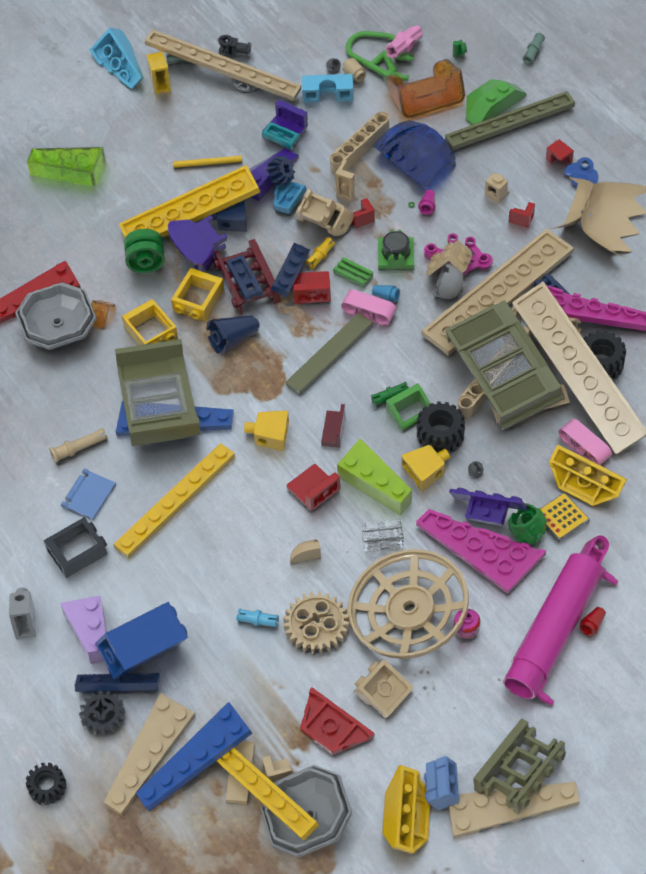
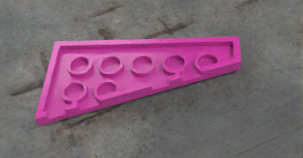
(487, 552)

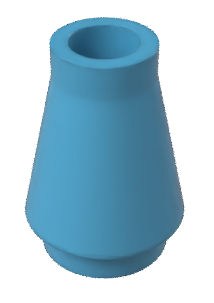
(386, 292)

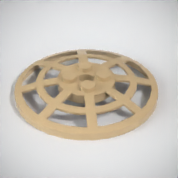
(404, 596)

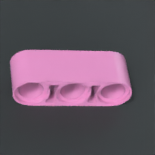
(371, 307)
(585, 442)

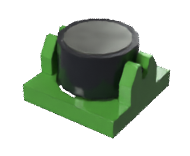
(395, 247)

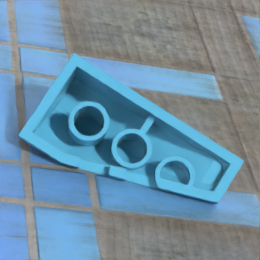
(117, 55)

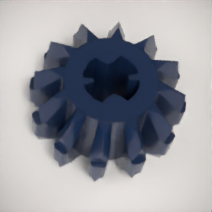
(280, 170)

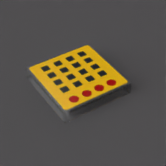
(563, 517)

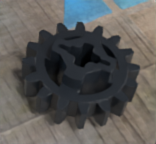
(111, 715)

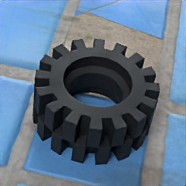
(43, 772)

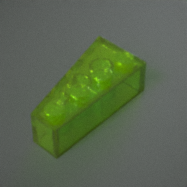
(72, 164)

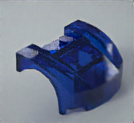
(416, 150)

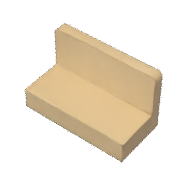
(345, 182)

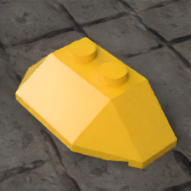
(584, 477)
(406, 811)

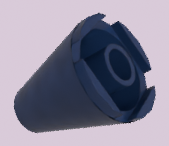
(231, 332)

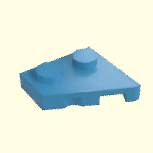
(288, 196)

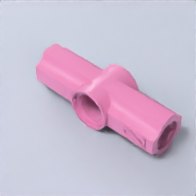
(404, 41)

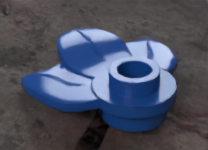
(576, 170)

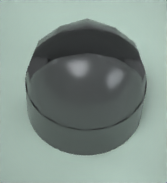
(335, 63)
(472, 471)

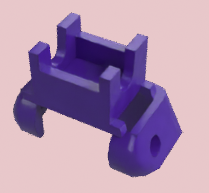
(197, 241)

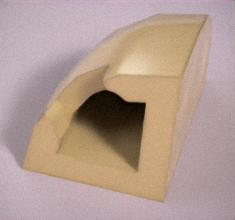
(306, 551)

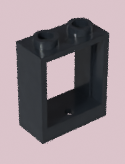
(82, 560)

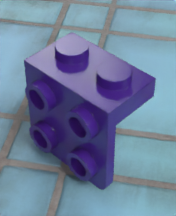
(290, 117)

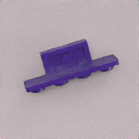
(487, 508)

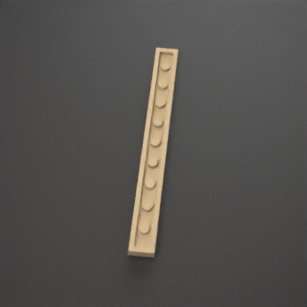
(223, 65)

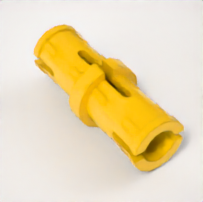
(320, 253)

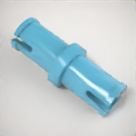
(257, 618)

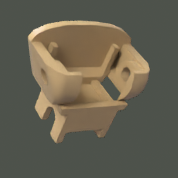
(320, 210)

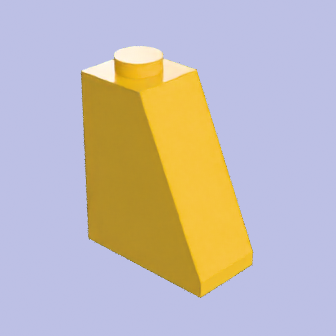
(158, 72)

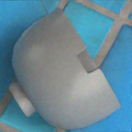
(449, 282)

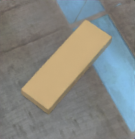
(235, 791)

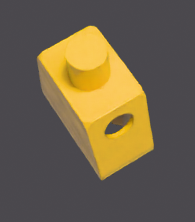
(269, 429)
(425, 465)

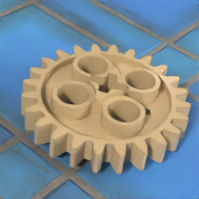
(323, 637)

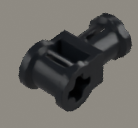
(233, 47)

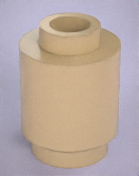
(351, 66)

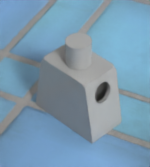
(21, 604)

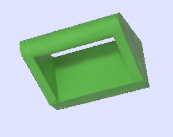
(403, 401)

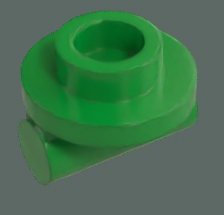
(459, 48)

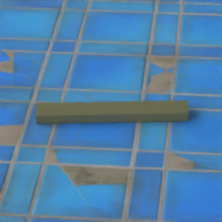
(329, 353)

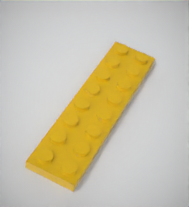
(196, 203)

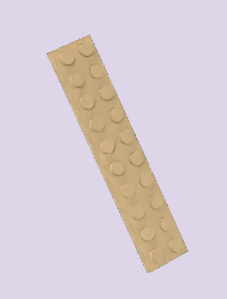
(503, 284)
(580, 368)

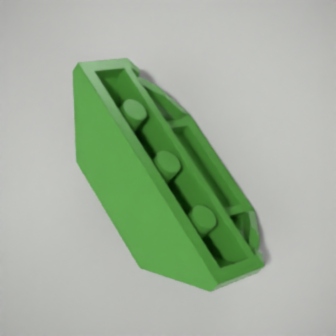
(491, 100)

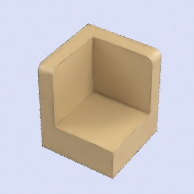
(277, 769)

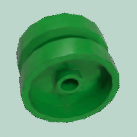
(144, 251)

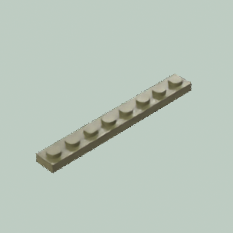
(510, 120)

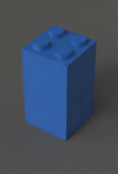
(141, 640)

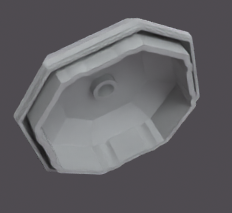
(54, 305)
(319, 794)

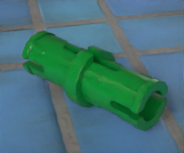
(382, 396)

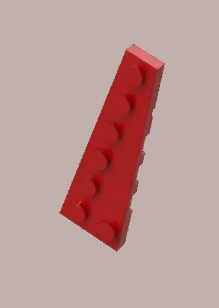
(55, 275)

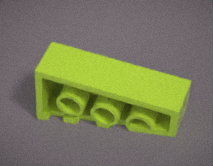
(373, 477)

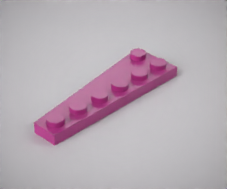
(599, 313)

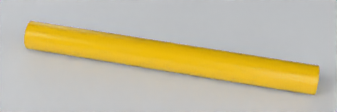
(207, 161)

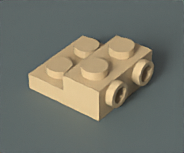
(382, 688)

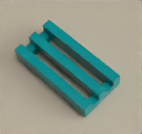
(279, 136)

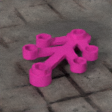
(479, 260)

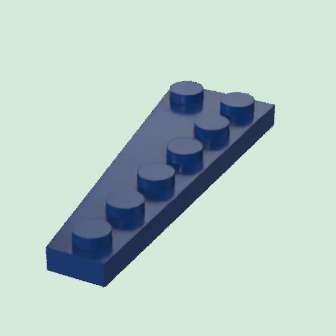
(208, 417)
(209, 744)

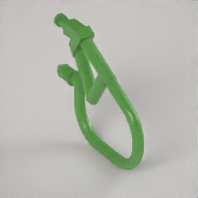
(383, 55)

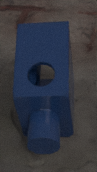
(232, 218)

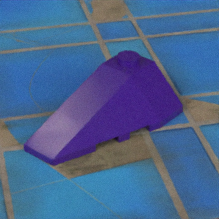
(261, 175)

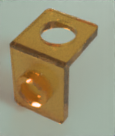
(101, 311)

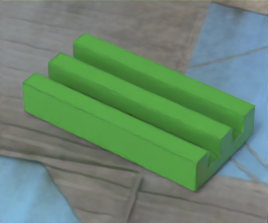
(355, 270)

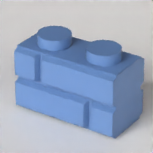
(441, 783)

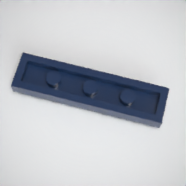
(290, 269)
(127, 683)

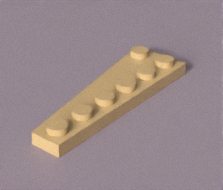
(155, 740)
(481, 811)

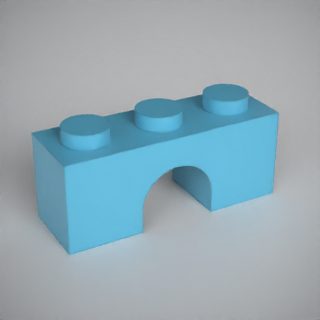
(339, 84)

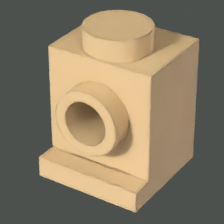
(497, 182)

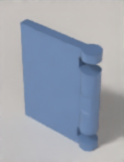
(88, 494)

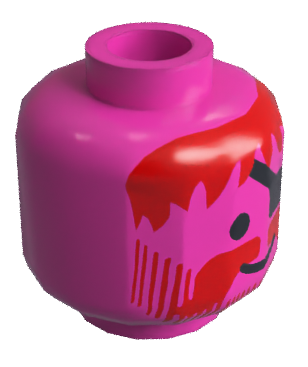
(470, 626)

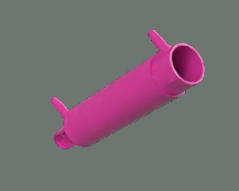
(557, 620)

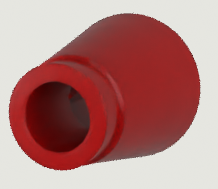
(591, 623)

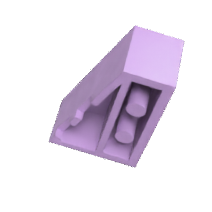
(87, 623)

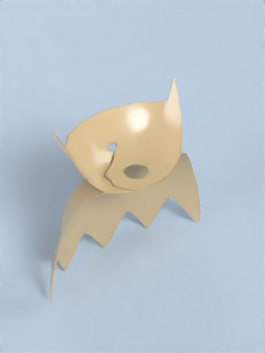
(610, 208)

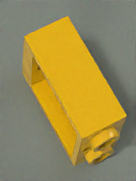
(203, 281)
(144, 313)

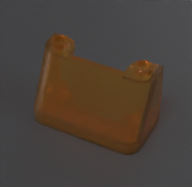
(430, 93)

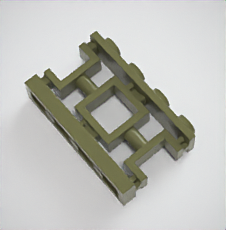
(507, 755)

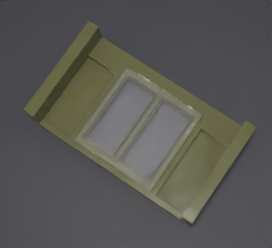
(505, 364)
(156, 392)

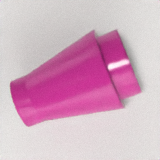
(427, 203)

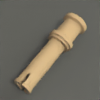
(69, 448)

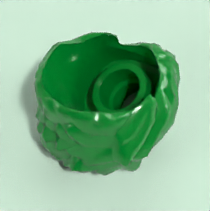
(528, 524)

